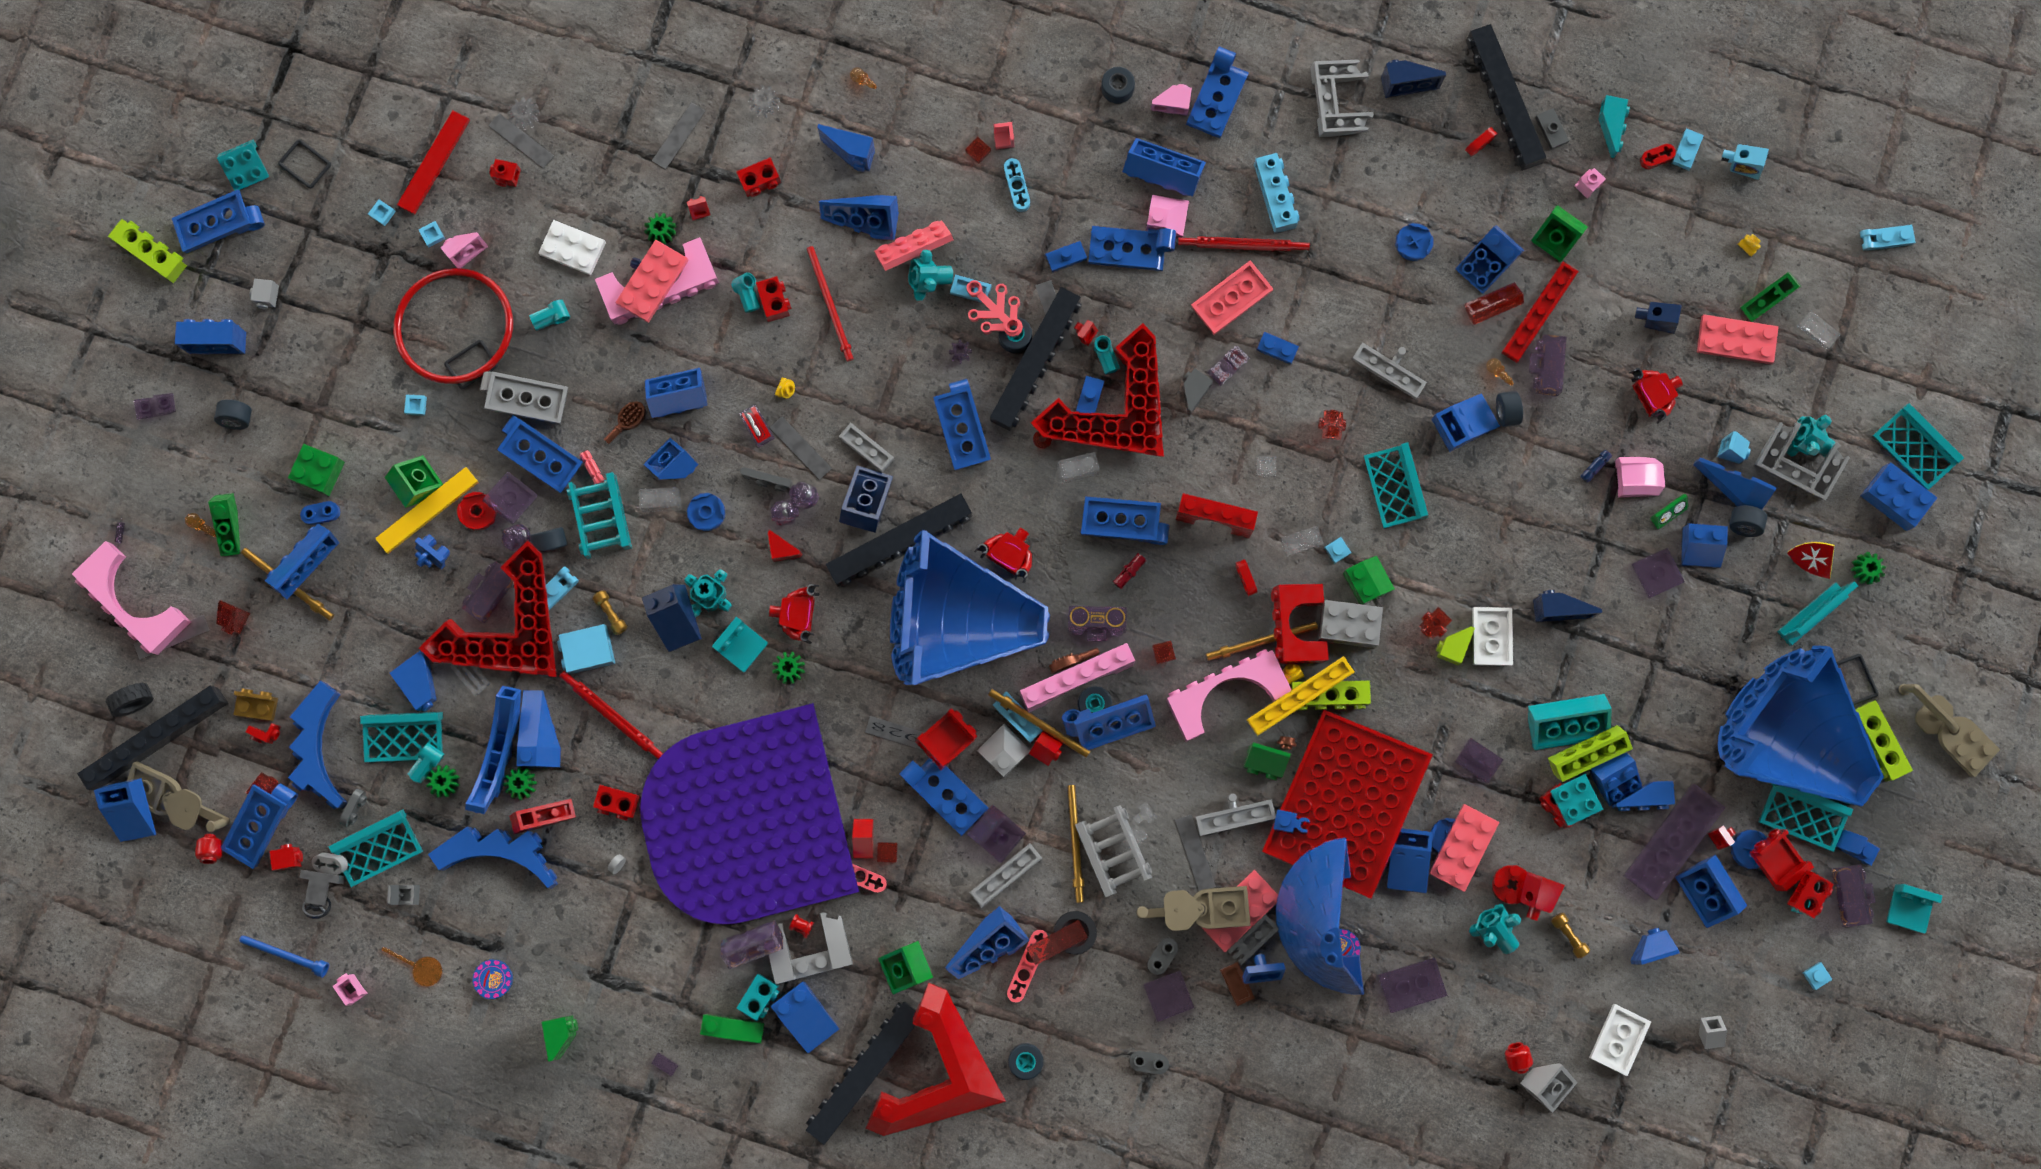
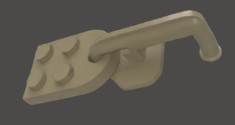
(1956, 735)
(167, 797)
(1223, 909)

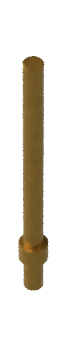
(315, 605)
(1226, 651)
(1006, 702)
(1078, 881)

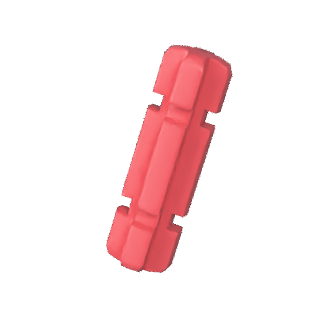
(591, 467)

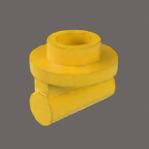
(1750, 244)
(785, 388)
(1292, 672)

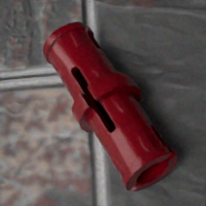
(1129, 571)

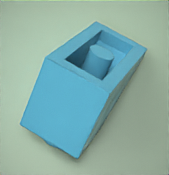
(1734, 448)

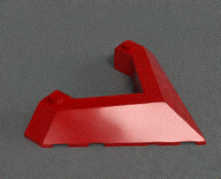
(1140, 425)
(526, 649)
(970, 1080)

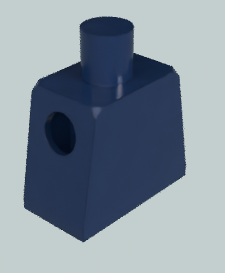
(1660, 316)

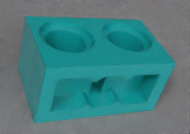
(754, 994)

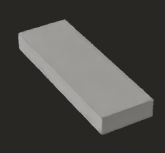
(866, 447)

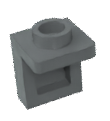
(403, 894)

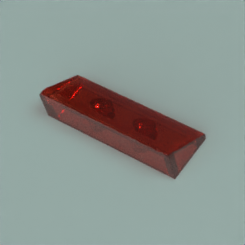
(1494, 303)
(1057, 942)

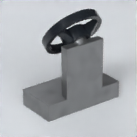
(318, 891)

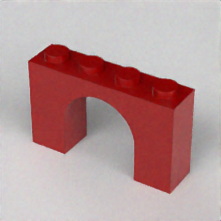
(1197, 508)
(1289, 647)

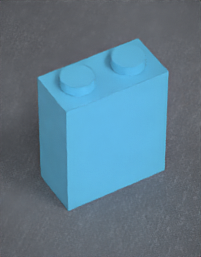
(586, 649)

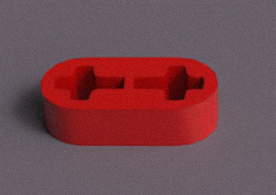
(1480, 142)
(1659, 160)
(1246, 577)

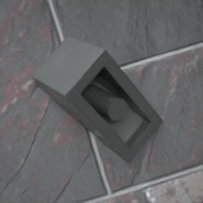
(1195, 388)

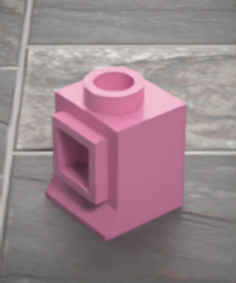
(1589, 182)
(346, 997)

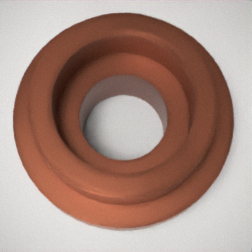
(1286, 743)

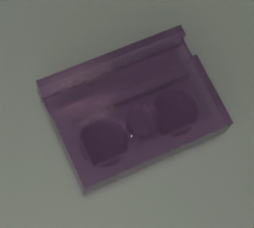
(1478, 760)

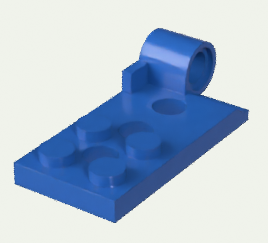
(1220, 68)
(242, 220)
(1158, 240)
(961, 396)
(519, 431)
(1150, 531)
(1084, 722)
(918, 779)
(276, 808)

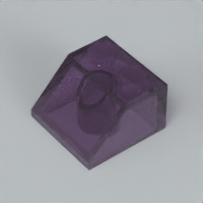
(996, 833)

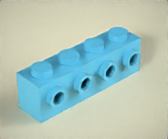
(1275, 193)

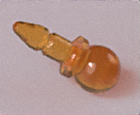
(861, 77)
(1495, 366)
(194, 521)

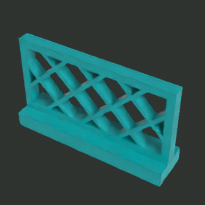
(1927, 432)
(1412, 482)
(1815, 612)
(398, 720)
(1816, 802)
(373, 831)

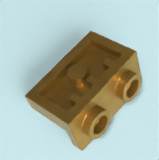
(255, 705)

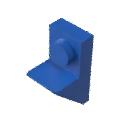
(1857, 847)

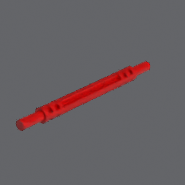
(1243, 243)
(610, 714)

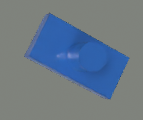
(1066, 256)
(1090, 395)
(1262, 971)

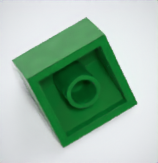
(1559, 233)
(413, 480)
(1368, 580)
(1266, 761)
(905, 967)
(559, 1035)

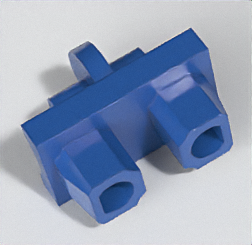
(428, 555)

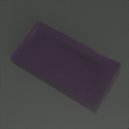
(665, 1064)

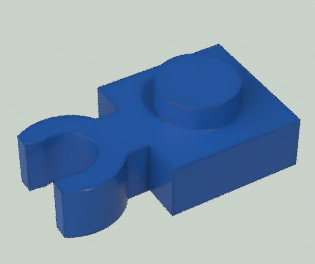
(1287, 821)

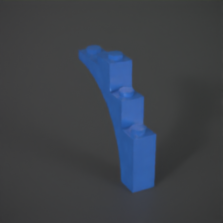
(308, 745)
(498, 751)
(468, 845)

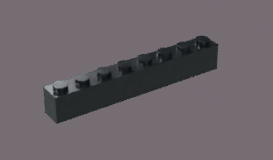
(1506, 97)
(1035, 359)
(897, 540)
(152, 738)
(862, 1074)

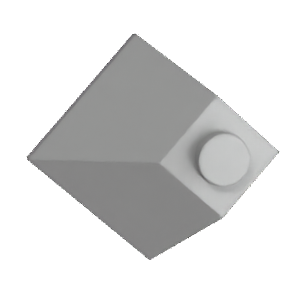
(1003, 750)
(1549, 1084)

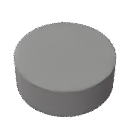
(616, 864)

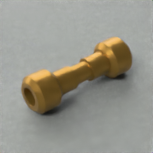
(617, 625)
(1561, 922)

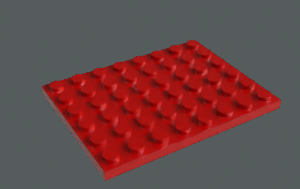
(1355, 789)

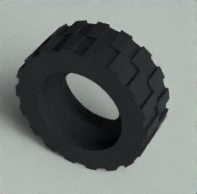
(129, 699)
(1088, 925)

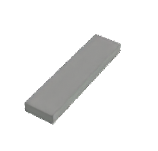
(1005, 875)

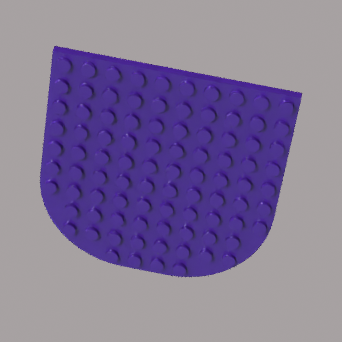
(747, 820)

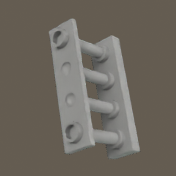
(1102, 866)

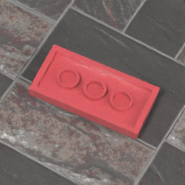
(912, 245)
(652, 281)
(1232, 297)
(1737, 339)
(1463, 848)
(1260, 899)

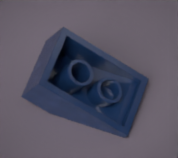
(1409, 78)
(865, 499)
(1559, 607)
(672, 616)

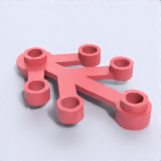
(996, 311)

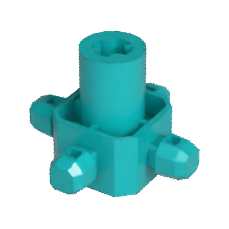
(925, 275)
(1812, 437)
(713, 598)
(1496, 927)

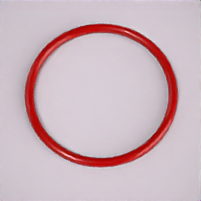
(440, 274)

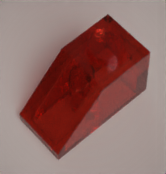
(231, 617)

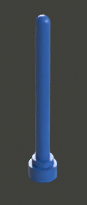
(318, 967)

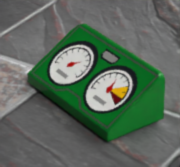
(1670, 512)

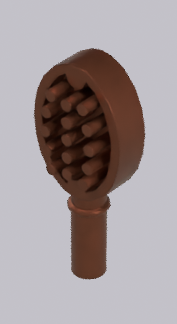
(628, 418)
(1072, 660)

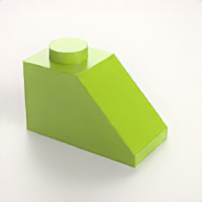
(1455, 646)

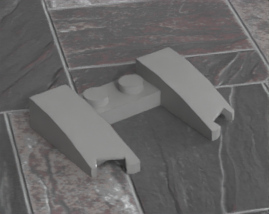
(1330, 121)
(1819, 483)
(835, 957)

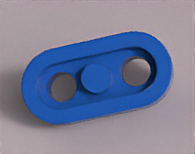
(319, 513)

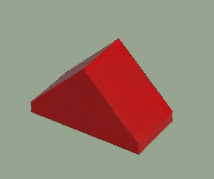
(781, 549)
(863, 838)

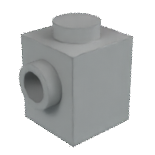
(264, 293)
(1712, 1032)

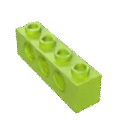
(123, 235)
(1361, 696)
(1590, 753)
(1899, 764)

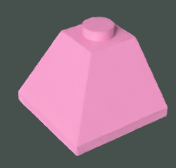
(1167, 213)
(463, 248)

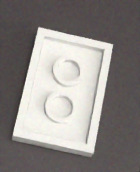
(572, 247)
(1492, 636)
(1620, 1039)

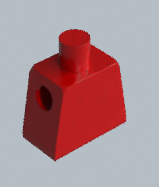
(1540, 894)

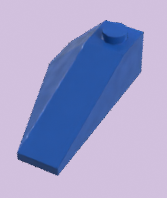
(867, 214)
(1735, 486)
(537, 737)
(991, 939)

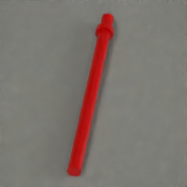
(845, 347)

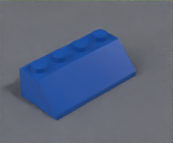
(1163, 167)
(302, 561)

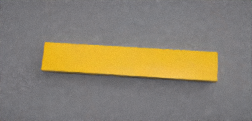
(427, 510)
(1300, 696)

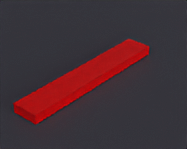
(433, 162)
(1539, 312)

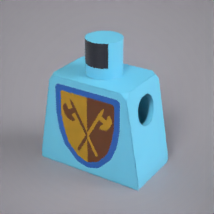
(1746, 160)

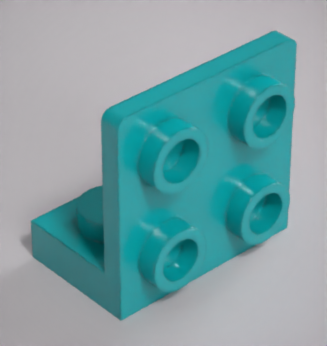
(243, 165)
(740, 644)
(1576, 800)
(1911, 907)

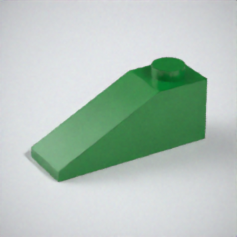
(1770, 296)
(731, 1028)

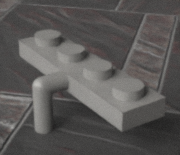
(1389, 369)
(1235, 816)

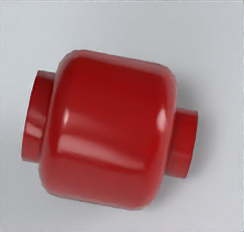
(208, 849)
(1518, 1057)

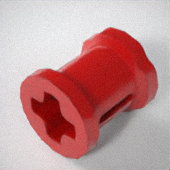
(801, 926)

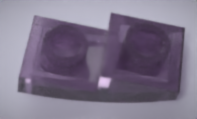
(154, 407)

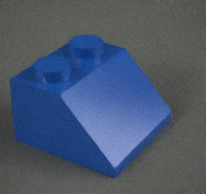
(1704, 545)

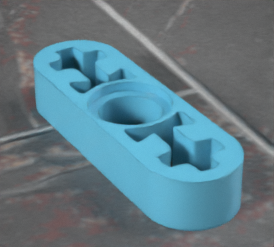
(1018, 171)

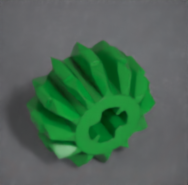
(667, 228)
(1874, 564)
(783, 664)
(446, 773)
(512, 784)

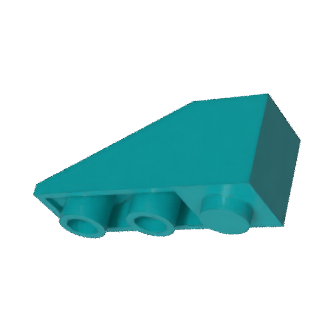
(1611, 118)

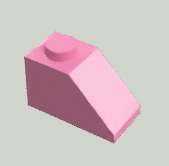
(1173, 100)

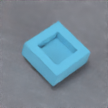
(381, 212)
(431, 234)
(415, 405)
(1337, 550)
(1817, 976)

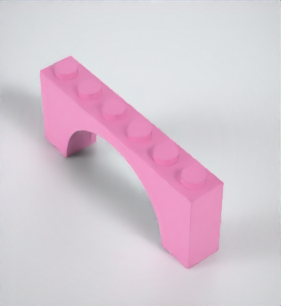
(696, 275)
(98, 577)
(1262, 671)
(1054, 686)

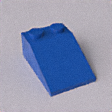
(851, 147)
(805, 1017)

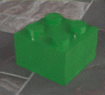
(316, 469)

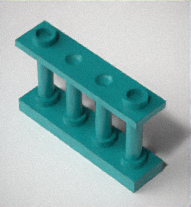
(614, 503)

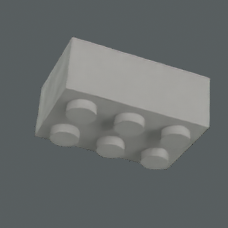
(1350, 624)

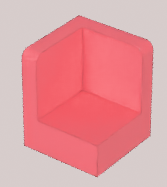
(1003, 135)

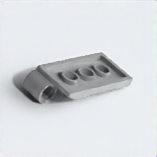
(495, 383)

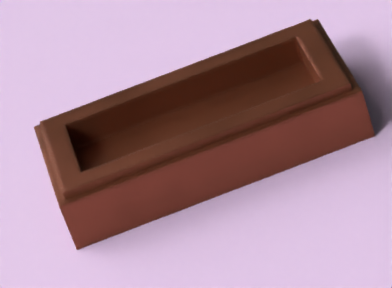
(1233, 978)

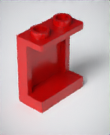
(946, 738)
(1780, 860)

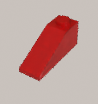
(542, 816)

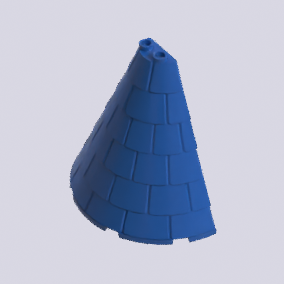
(956, 614)
(1787, 720)
(1310, 918)

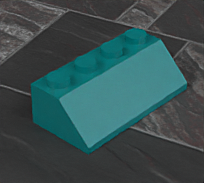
(1568, 721)

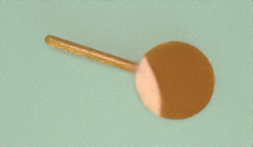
(426, 970)

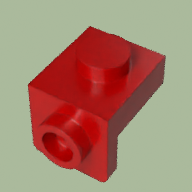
(259, 735)

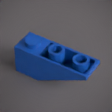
(1652, 794)

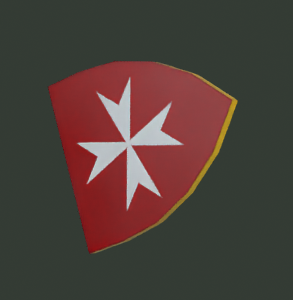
(1814, 558)

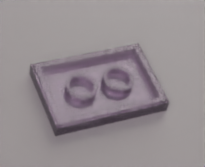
(1412, 985)

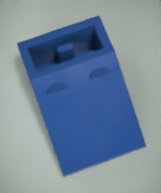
(1489, 259)
(1465, 422)
(126, 809)
(1410, 861)

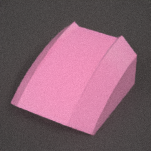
(1639, 477)

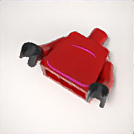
(1656, 391)
(1009, 552)
(796, 613)

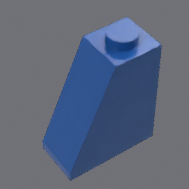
(416, 681)

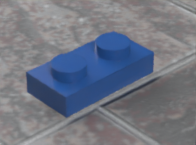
(1277, 348)

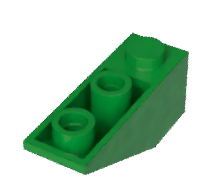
(225, 523)

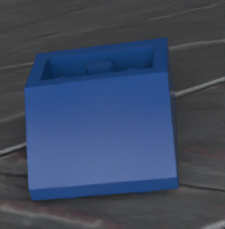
(1616, 778)

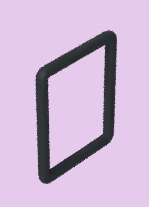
(315, 153)
(461, 353)
(1876, 693)

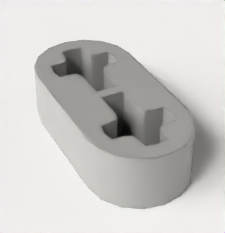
(329, 868)

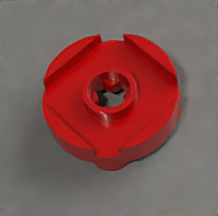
(470, 520)
(1500, 883)

